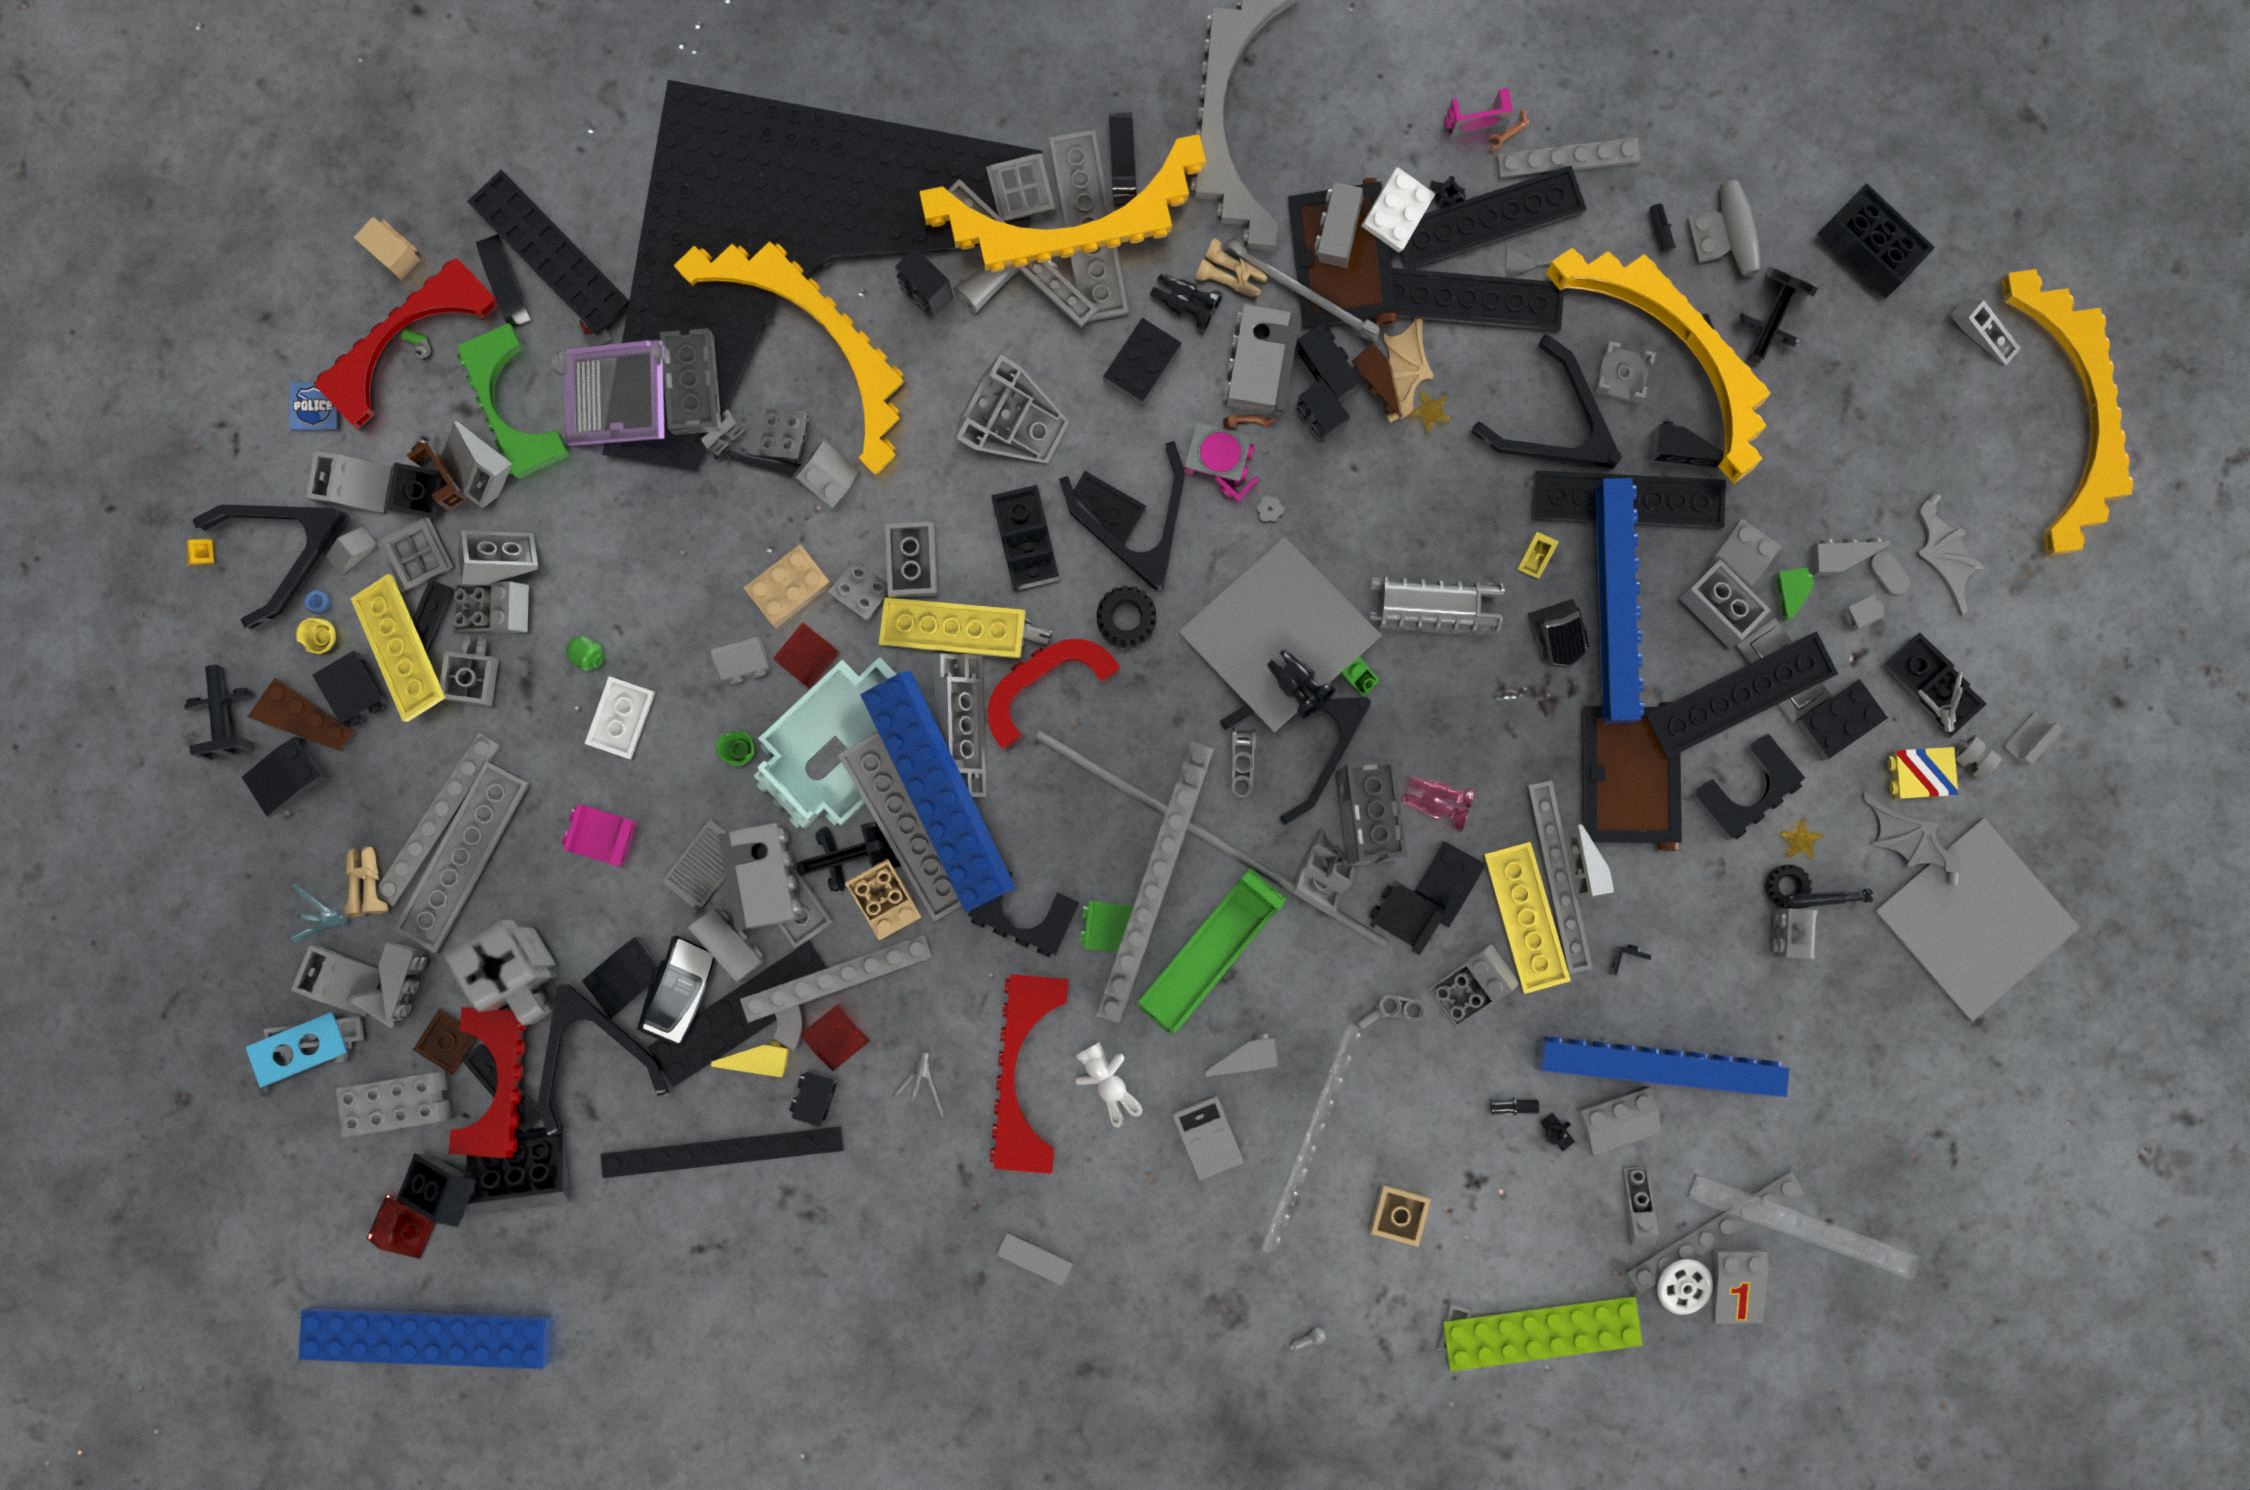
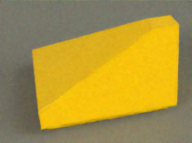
(199, 552)

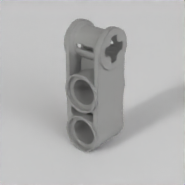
(1245, 749)

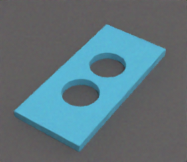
(262, 1052)

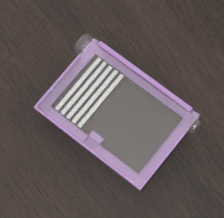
(612, 392)

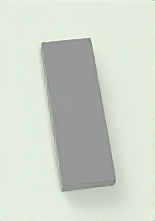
(1034, 1259)

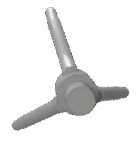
(1947, 712)
(921, 1071)

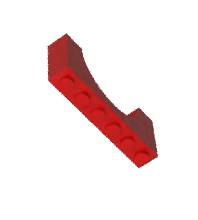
(495, 1131)

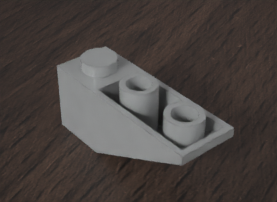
(1834, 558)
(1640, 1207)

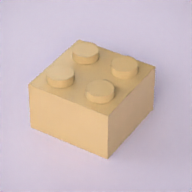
(388, 247)
(1399, 1215)

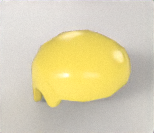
(316, 635)

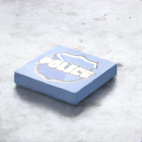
(311, 409)

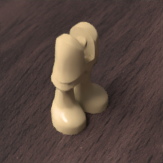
(1242, 270)
(368, 872)

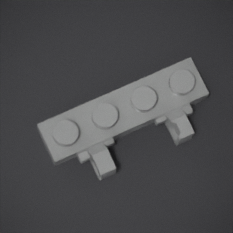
(350, 1029)

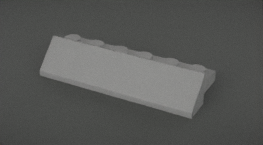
(961, 715)

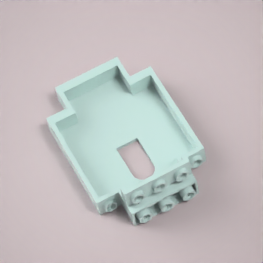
(825, 711)

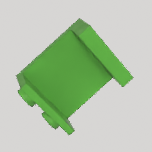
(1104, 925)

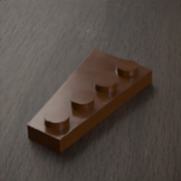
(292, 712)

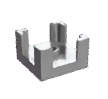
(1624, 373)

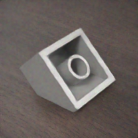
(826, 474)
(741, 660)

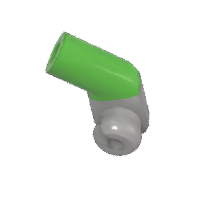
(420, 342)

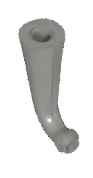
(983, 284)

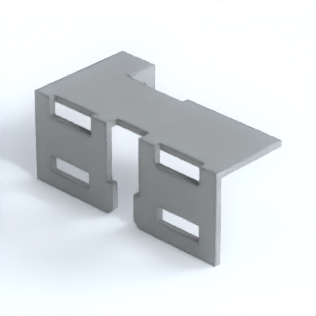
(711, 437)

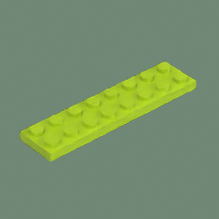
(1542, 1333)

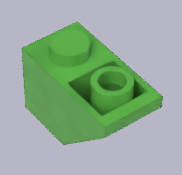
(1359, 677)

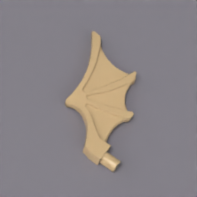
(1408, 365)

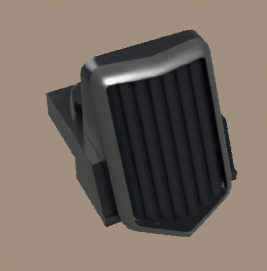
(1560, 633)

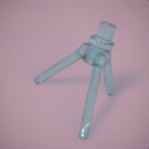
(327, 919)

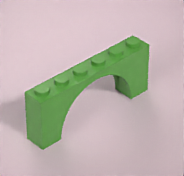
(484, 360)

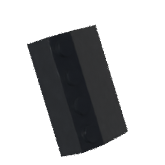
(1876, 240)
(529, 1179)

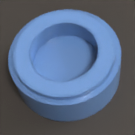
(317, 602)

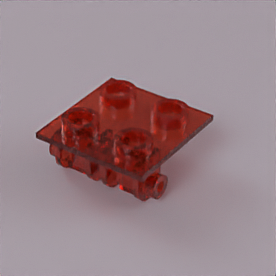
(805, 655)

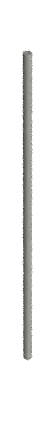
(1200, 832)

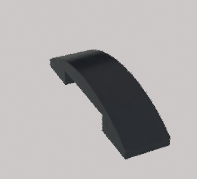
(502, 281)

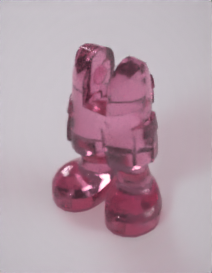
(1433, 800)

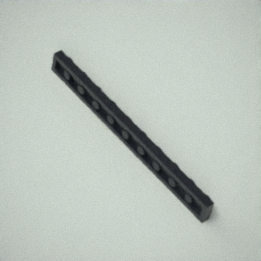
(722, 1152)

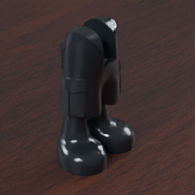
(1180, 298)
(1295, 676)

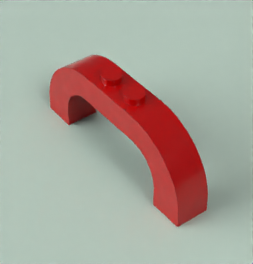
(1040, 664)

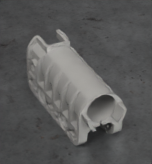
(1436, 606)

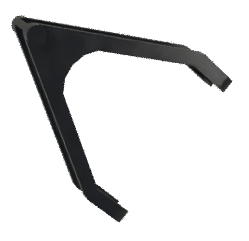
(1596, 452)
(320, 528)
(1150, 564)
(1348, 714)
(567, 1009)

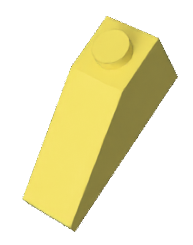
(763, 1060)

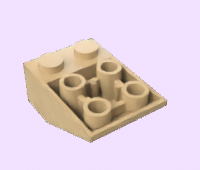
(883, 899)

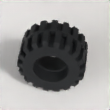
(1132, 596)

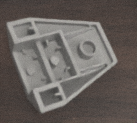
(1011, 415)

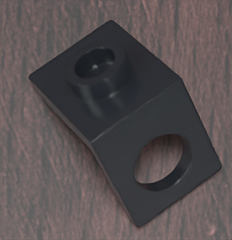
(1630, 950)

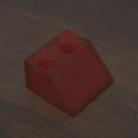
(835, 1037)
(400, 1229)

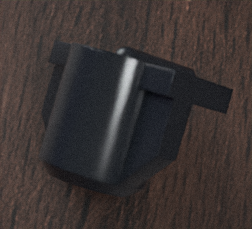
(1448, 192)
(1556, 1133)

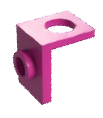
(1228, 489)

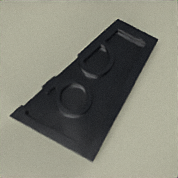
(1109, 505)

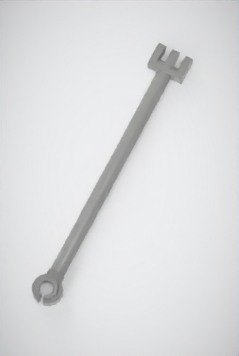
(1368, 329)

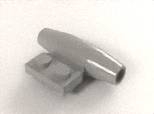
(1731, 230)

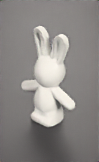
(1109, 1086)

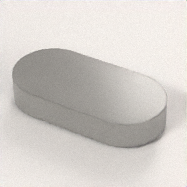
(1889, 573)

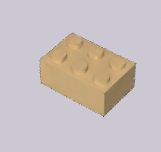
(787, 586)

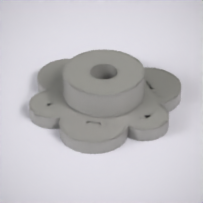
(1268, 502)

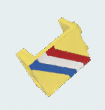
(1923, 773)

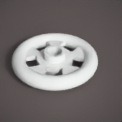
(1668, 1278)

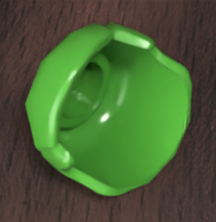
(735, 748)

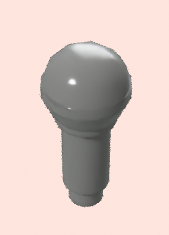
(1316, 1336)

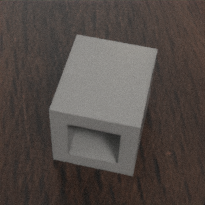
(1864, 612)

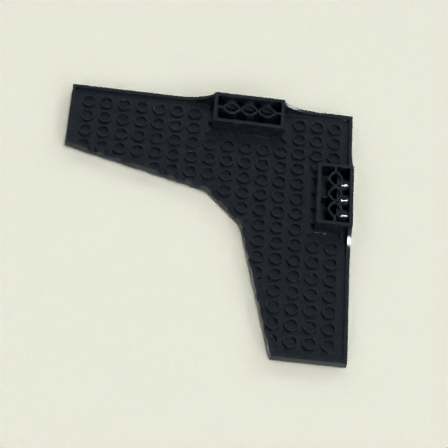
(783, 175)

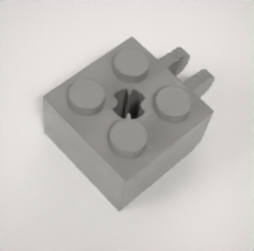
(460, 665)
(1794, 933)

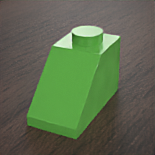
(1792, 590)

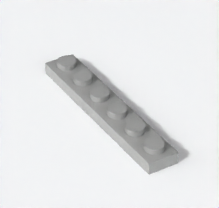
(1579, 156)

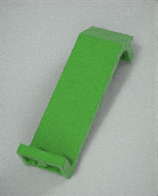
(1210, 952)

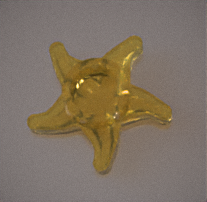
(1431, 411)
(1801, 840)

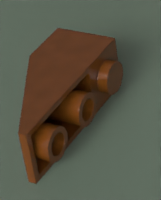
(1379, 373)

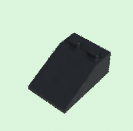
(1683, 447)
(284, 775)
(1449, 879)
(623, 976)

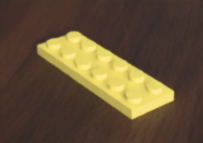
(952, 627)
(397, 648)
(1527, 918)

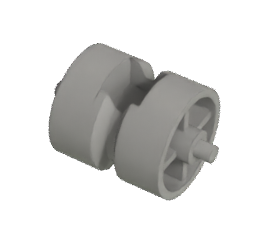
(1981, 761)

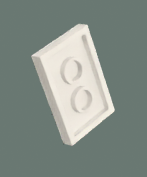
(1398, 209)
(620, 717)

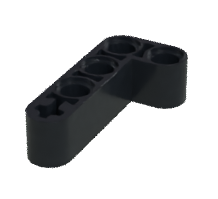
(1122, 157)

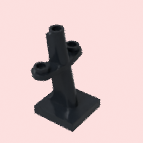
(1769, 329)
(222, 741)
(874, 847)

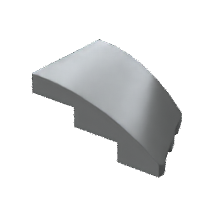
(1323, 875)

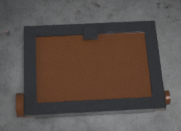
(1361, 288)
(1630, 784)

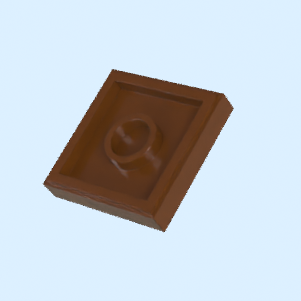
(444, 1042)

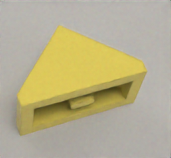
(1537, 555)

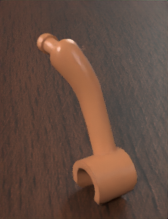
(1509, 132)
(1230, 422)

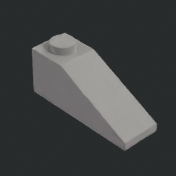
(1985, 329)
(1588, 868)
(1250, 1056)

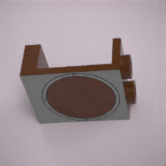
(450, 494)

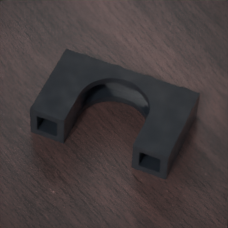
(1780, 778)
(1045, 936)

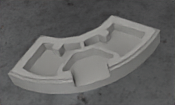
(789, 1027)

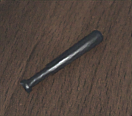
(770, 464)
(1805, 900)

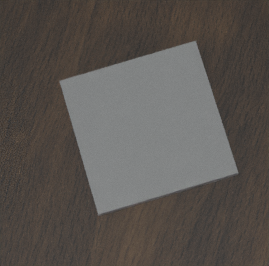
(1275, 608)
(1986, 928)

